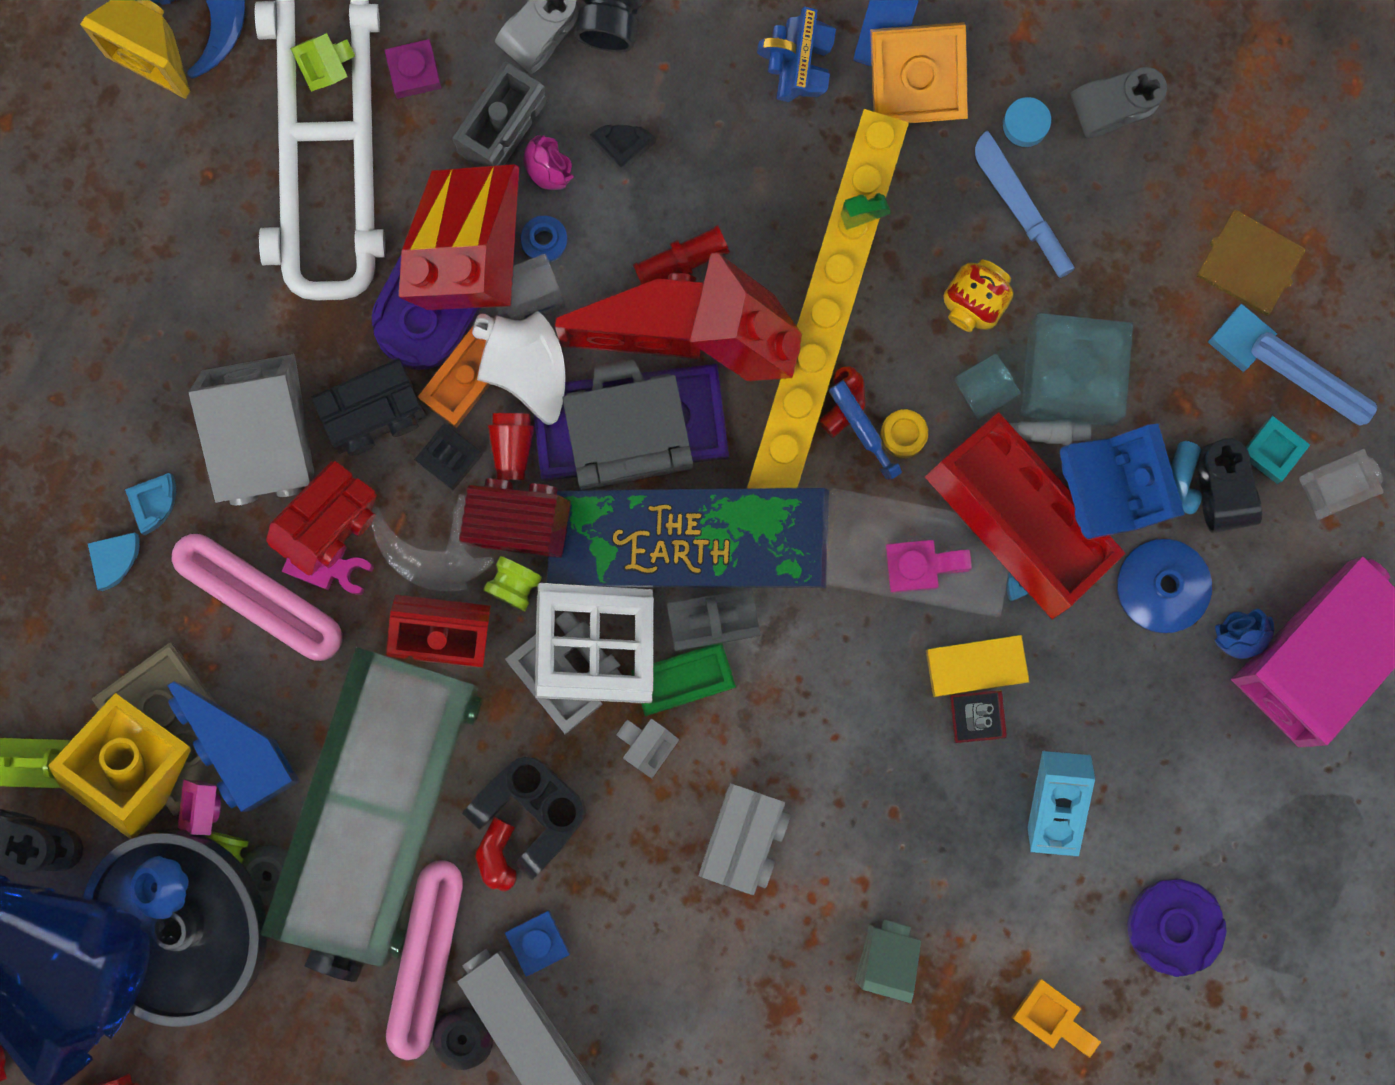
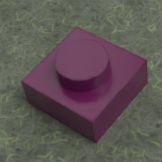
(413, 69)

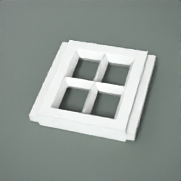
(593, 685)

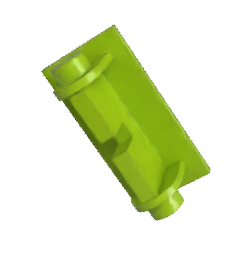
(27, 761)

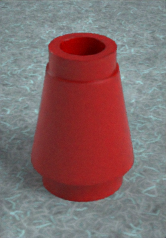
(510, 444)

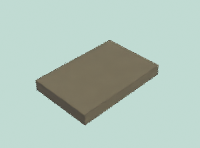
(148, 691)

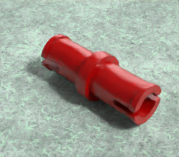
(682, 256)

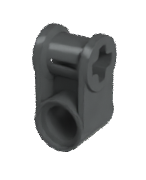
(1110, 102)

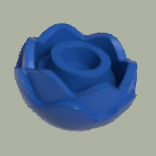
(1245, 634)
(159, 887)

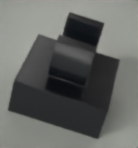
(448, 457)

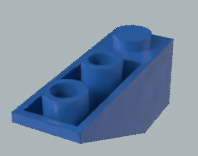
(246, 758)

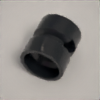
(608, 24)

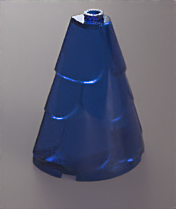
(64, 977)

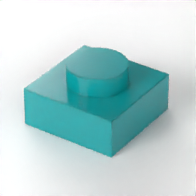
(1276, 449)

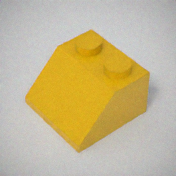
(121, 766)

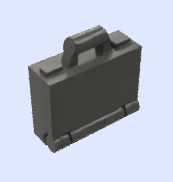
(626, 428)

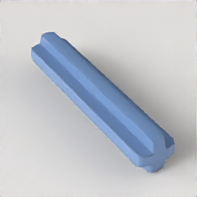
(1314, 379)

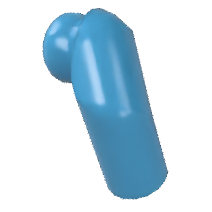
(1183, 470)

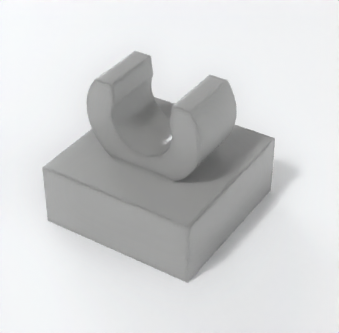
(648, 746)

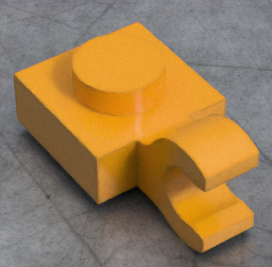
(1051, 1016)

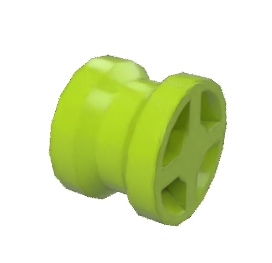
(512, 583)

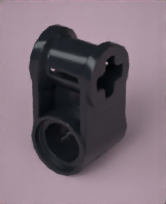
(1230, 491)

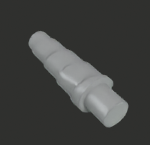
(1053, 431)

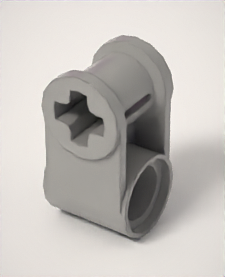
(535, 33)

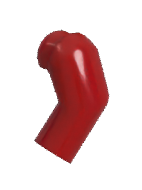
(491, 859)

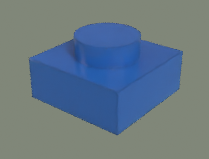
(537, 943)

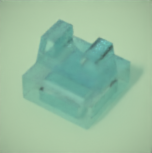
(987, 386)

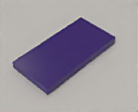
(701, 410)

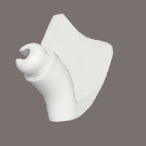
(524, 361)

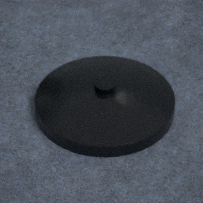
(208, 948)

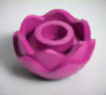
(546, 164)

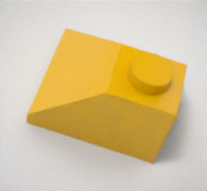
(139, 40)

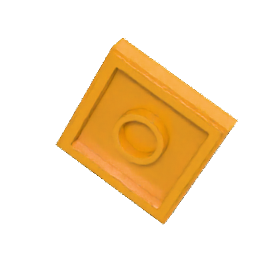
(920, 72)

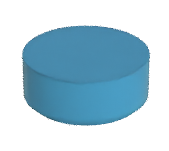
(1026, 122)

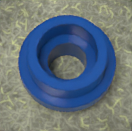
(544, 223)

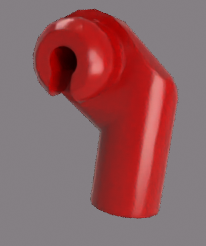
(834, 420)

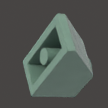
(889, 961)

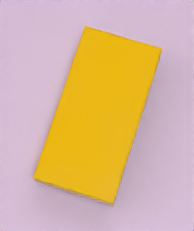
(977, 666)

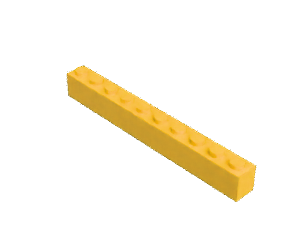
(827, 306)

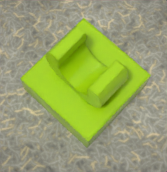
(322, 60)

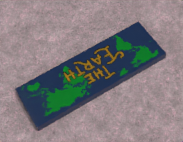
(695, 538)

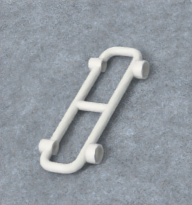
(282, 243)

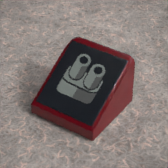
(978, 716)

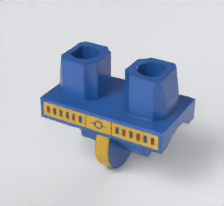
(791, 53)

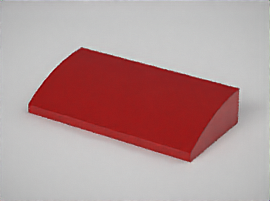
(1023, 515)

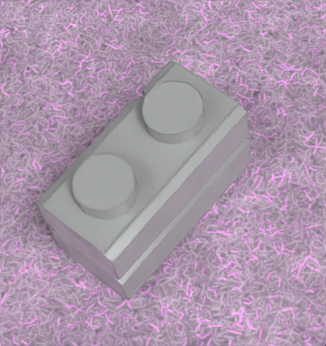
(743, 840)

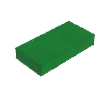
(689, 678)

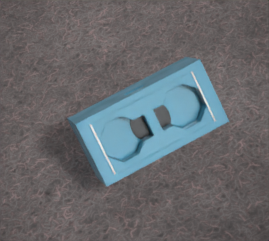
(1060, 803)

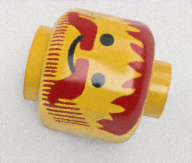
(978, 295)

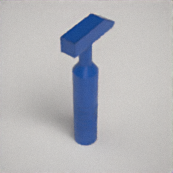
(863, 427)

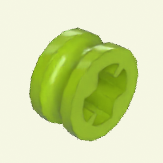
(231, 843)

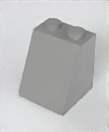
(253, 429)

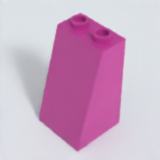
(1327, 656)

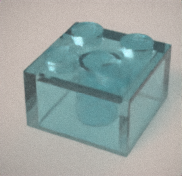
(1077, 369)

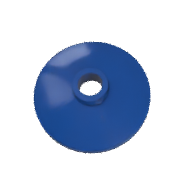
(1141, 588)

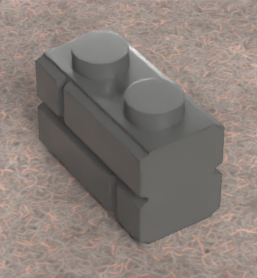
(500, 117)

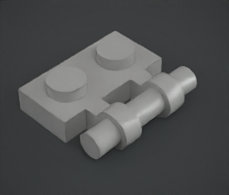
(564, 712)

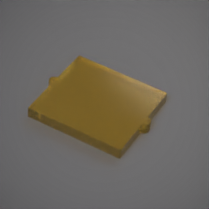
(1251, 262)

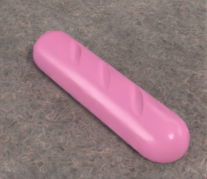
(257, 597)
(424, 960)

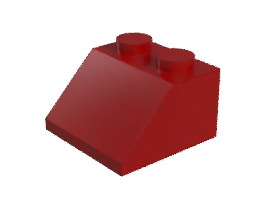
(744, 325)

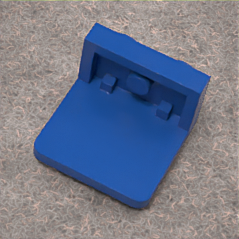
(1121, 482)

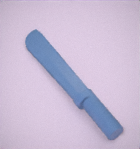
(1016, 197)

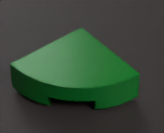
(860, 210)

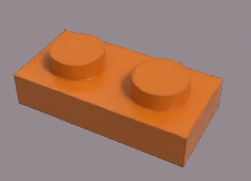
(455, 385)

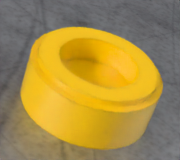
(904, 433)

